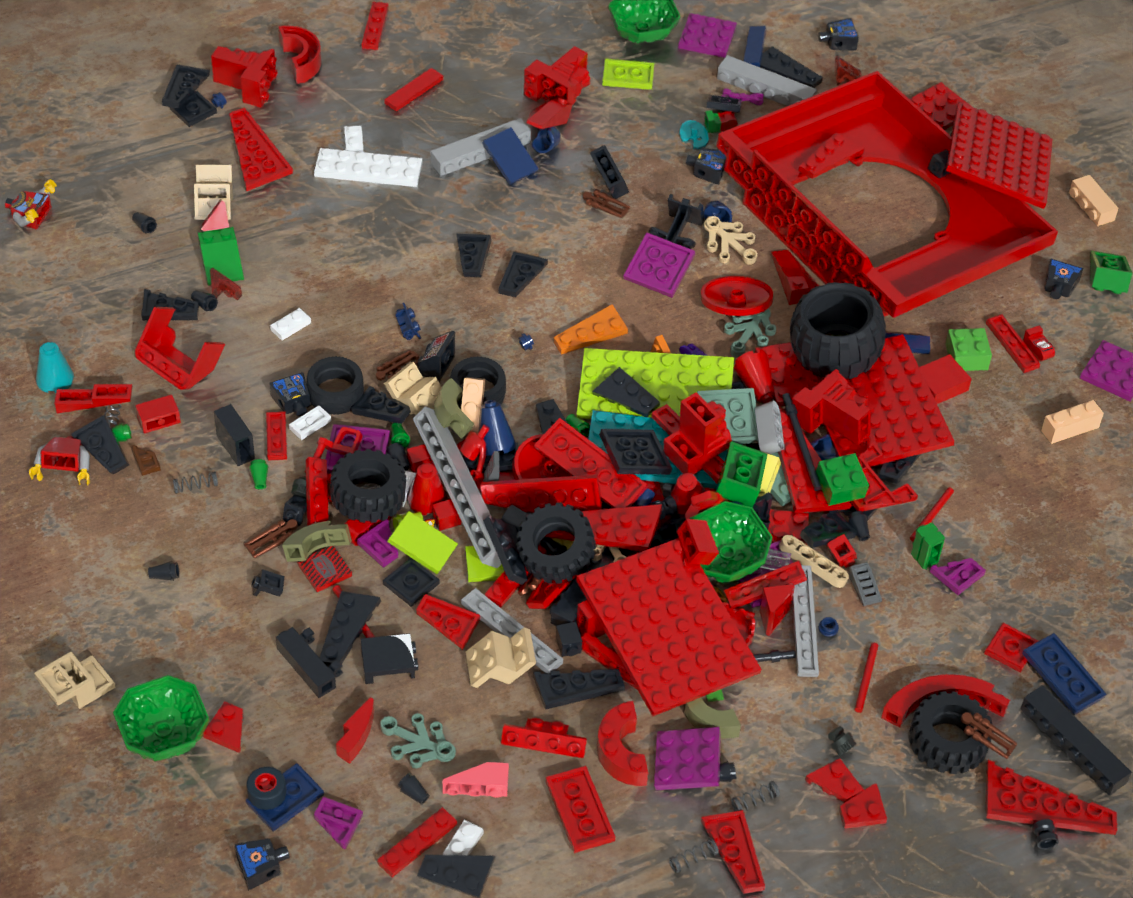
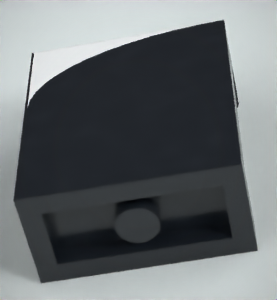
(388, 656)

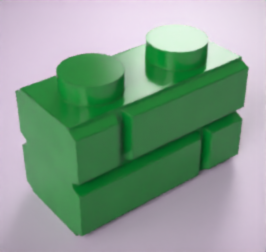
(927, 545)

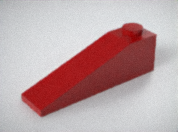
(550, 114)
(793, 276)

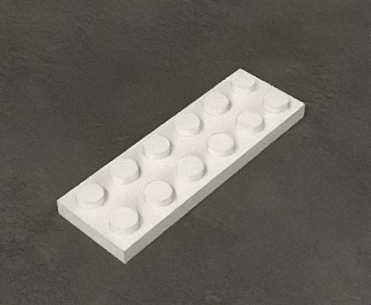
(368, 167)

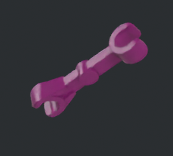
(754, 98)

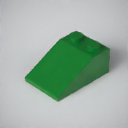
(220, 252)
(1109, 272)
(742, 474)

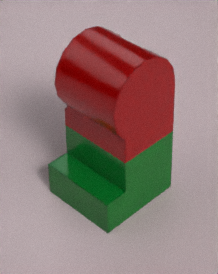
(719, 121)

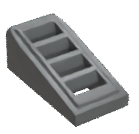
(492, 470)
(862, 572)

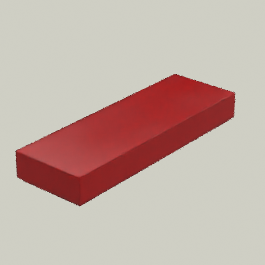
(276, 436)

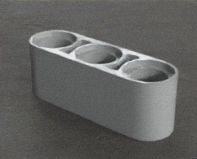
(769, 428)

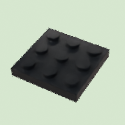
(635, 451)

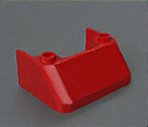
(158, 353)

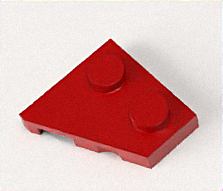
(226, 727)
(836, 780)
(863, 809)

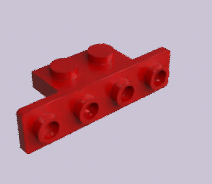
(544, 737)

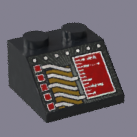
(438, 356)

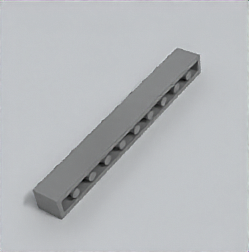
(458, 483)

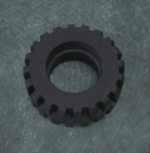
(368, 503)
(549, 520)
(934, 749)

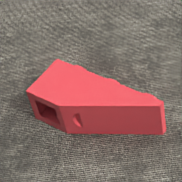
(484, 779)

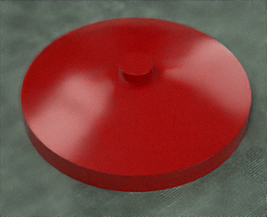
(737, 295)
(532, 464)

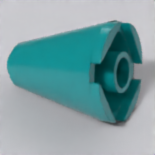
(53, 369)

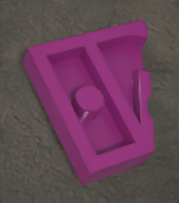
(376, 544)
(959, 575)
(338, 820)

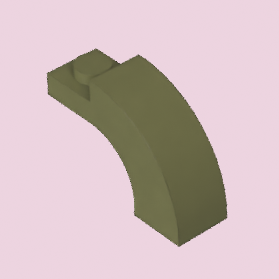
(448, 411)
(313, 537)
(703, 716)

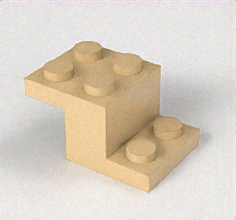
(211, 185)
(413, 389)
(500, 657)
(74, 680)

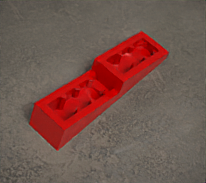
(101, 395)

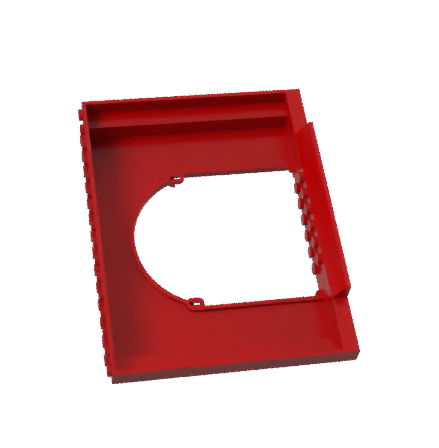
(983, 227)

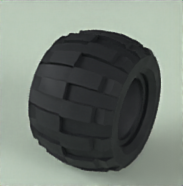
(837, 309)

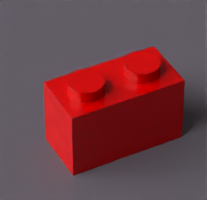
(157, 413)
(697, 542)

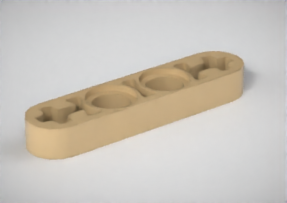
(815, 559)

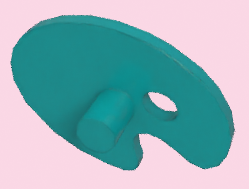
(692, 131)

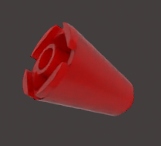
(755, 373)
(685, 488)
(426, 489)

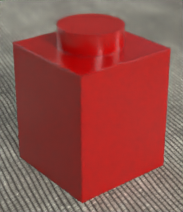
(445, 515)

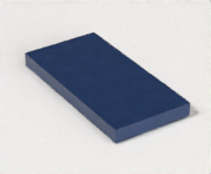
(1064, 673)

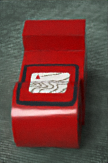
(1038, 344)

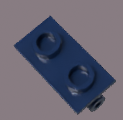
(411, 327)

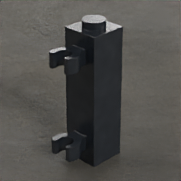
(306, 662)

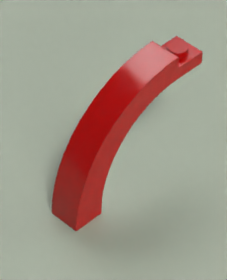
(909, 697)

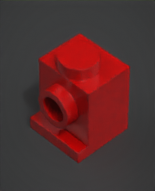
(839, 546)

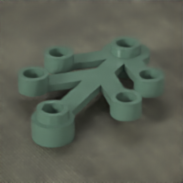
(738, 347)
(419, 741)

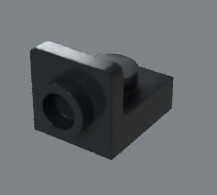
(295, 508)
(268, 582)

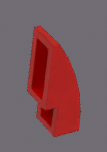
(356, 732)

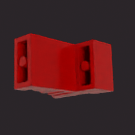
(245, 71)
(561, 79)
(835, 406)
(700, 434)

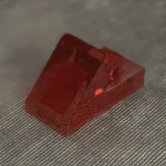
(845, 70)
(223, 284)

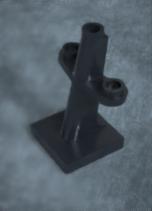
(683, 213)

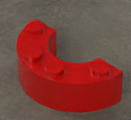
(308, 47)
(613, 756)

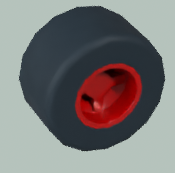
(266, 788)

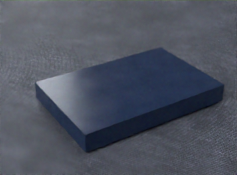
(510, 156)
(300, 794)

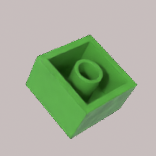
(969, 348)

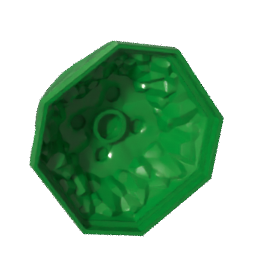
(644, 19)
(739, 538)
(161, 718)

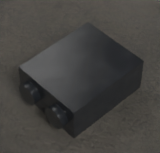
(234, 435)

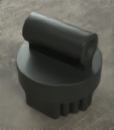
(299, 487)
(842, 741)

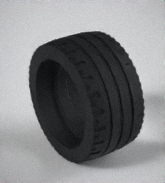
(335, 368)
(483, 369)

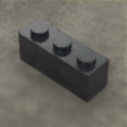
(609, 172)

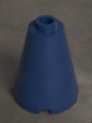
(500, 434)

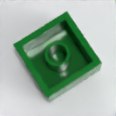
(842, 479)

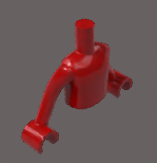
(471, 447)

